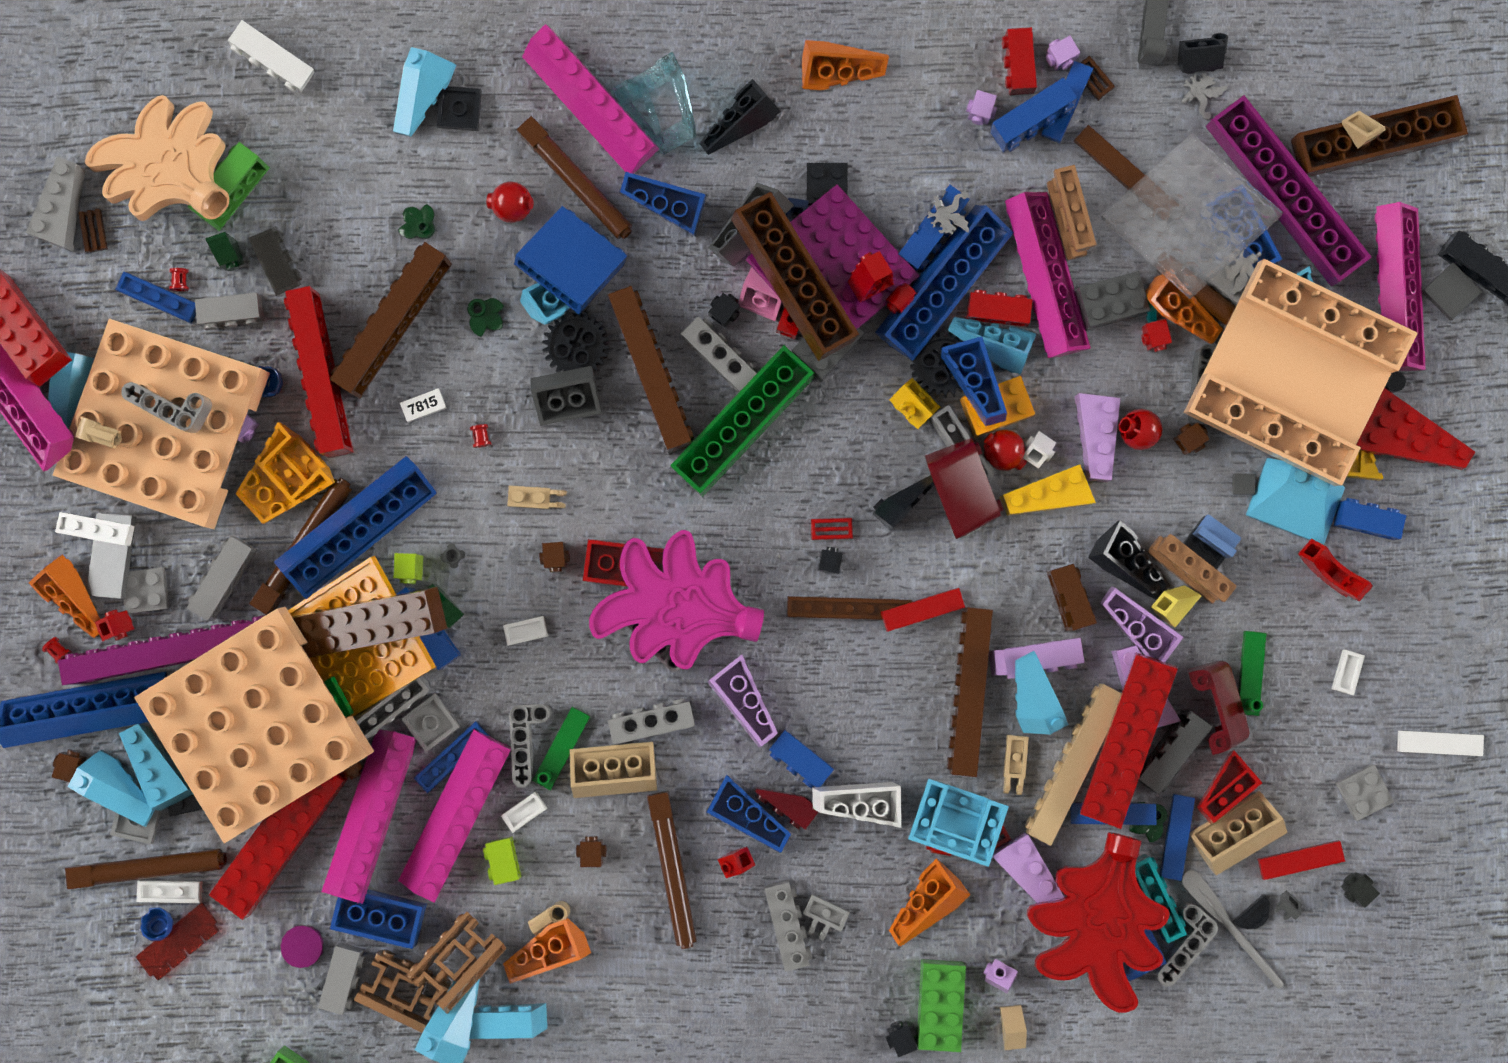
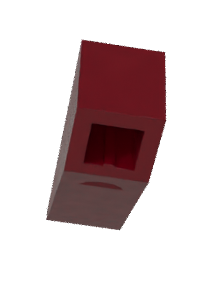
(793, 805)

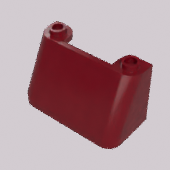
(963, 487)
(1220, 679)

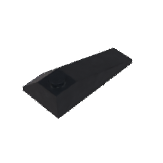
(749, 113)

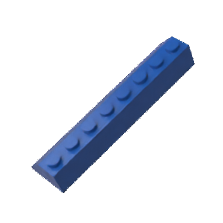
(945, 281)
(355, 527)
(74, 711)

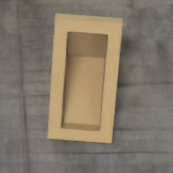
(1362, 128)
(1013, 1027)

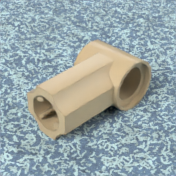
(95, 432)
(548, 917)

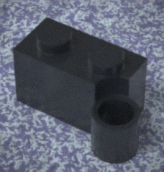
(1202, 54)

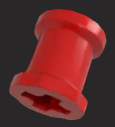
(178, 279)
(480, 436)
(55, 649)

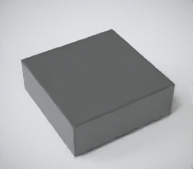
(1243, 484)

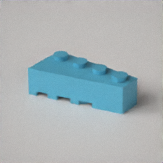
(154, 768)
(509, 1021)

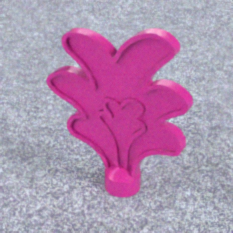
(674, 605)

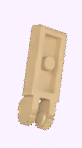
(534, 497)
(1015, 762)

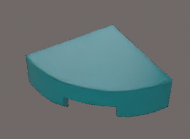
(1152, 314)

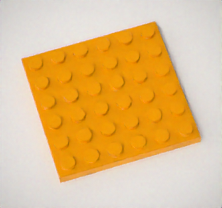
(369, 671)

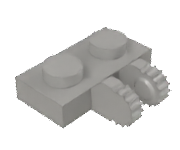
(826, 913)

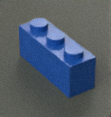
(1370, 519)
(800, 760)

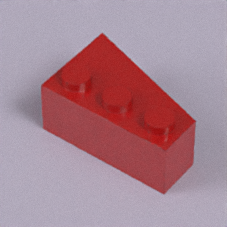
(870, 276)
(1228, 788)

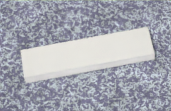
(95, 529)
(1440, 743)

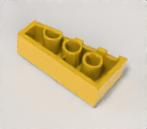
(1053, 492)

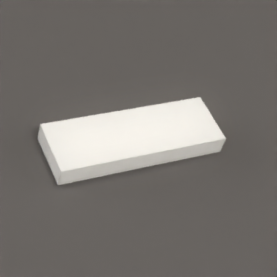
(169, 891)

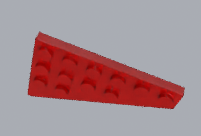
(1406, 433)

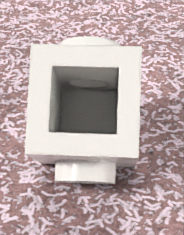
(1039, 449)

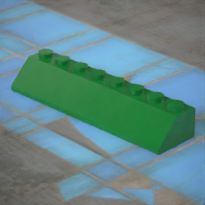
(743, 421)

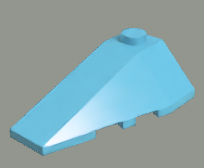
(421, 83)
(542, 304)
(1004, 346)
(68, 385)
(1037, 704)
(109, 785)

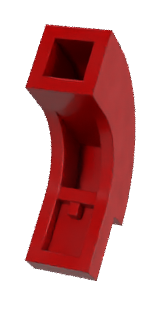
(1332, 572)

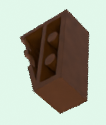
(1071, 597)

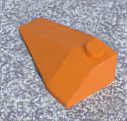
(834, 64)
(1181, 310)
(64, 587)
(932, 900)
(551, 948)

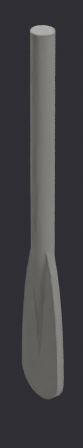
(1205, 897)

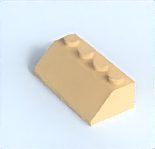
(613, 770)
(1238, 833)

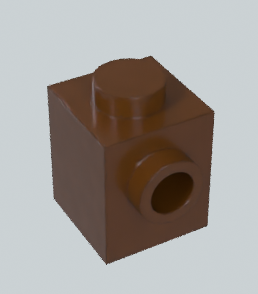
(1191, 438)
(554, 556)
(66, 764)
(591, 852)

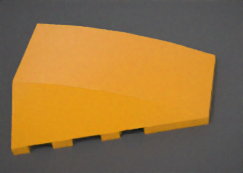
(283, 475)

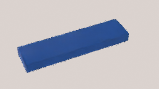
(1077, 81)
(156, 297)
(446, 760)
(1136, 815)
(1177, 837)

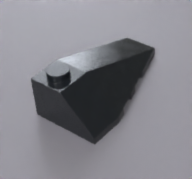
(901, 503)
(1124, 558)

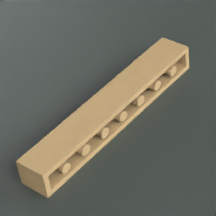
(1074, 765)

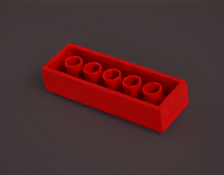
(27, 336)

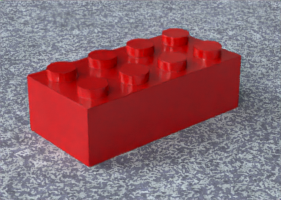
(603, 562)

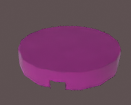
(302, 946)

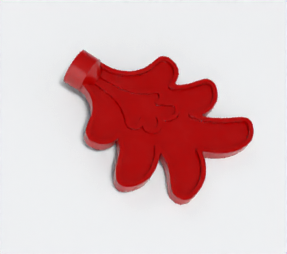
(1103, 924)

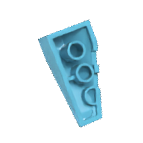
(448, 1034)

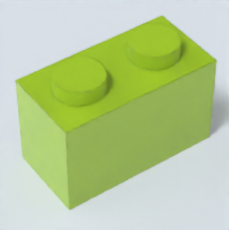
(408, 567)
(502, 860)

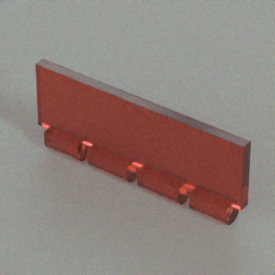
(184, 935)

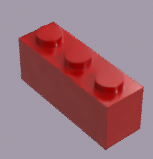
(1019, 61)
(999, 308)

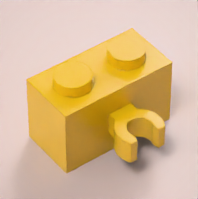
(914, 403)

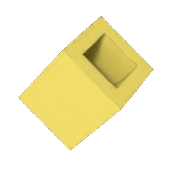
(1175, 604)

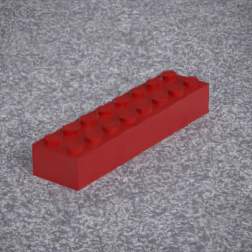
(316, 365)
(1128, 740)
(272, 848)

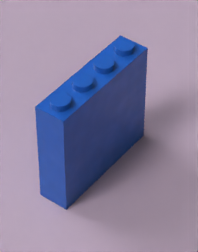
(570, 259)

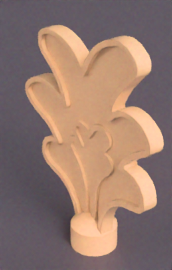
(163, 161)

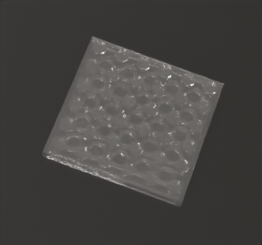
(1191, 215)

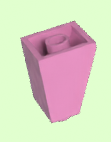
(759, 297)

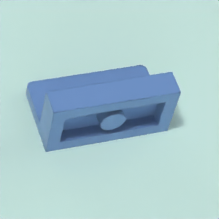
(1217, 536)

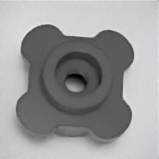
(446, 556)

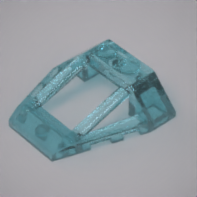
(630, 90)

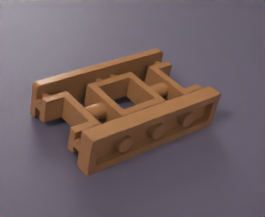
(1071, 212)
(1191, 569)
(468, 973)
(393, 1006)

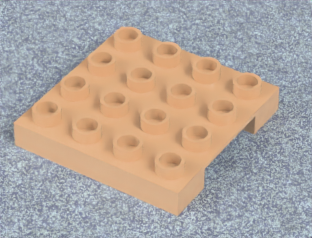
(1299, 372)
(155, 460)
(252, 725)

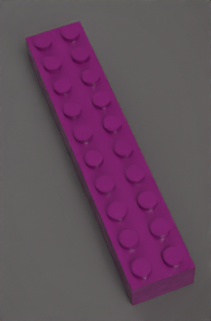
(1284, 183)
(145, 655)

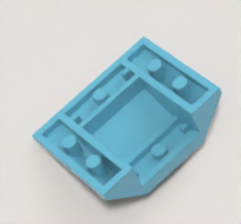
(1294, 501)
(958, 822)

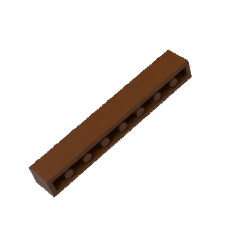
(970, 692)

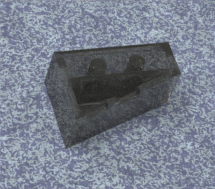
(276, 260)

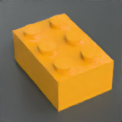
(1016, 404)

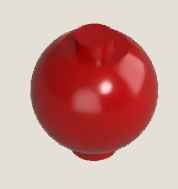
(510, 202)
(1141, 429)
(1005, 450)

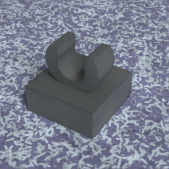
(1290, 905)

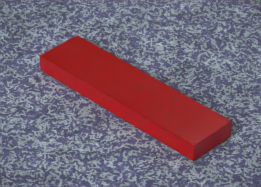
(922, 609)
(1301, 860)

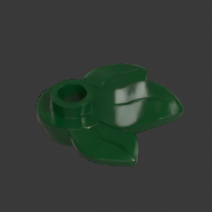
(416, 220)
(488, 316)
(1152, 832)

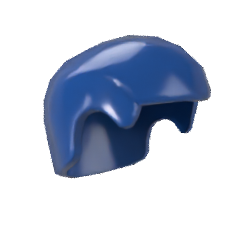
(275, 384)
(156, 924)

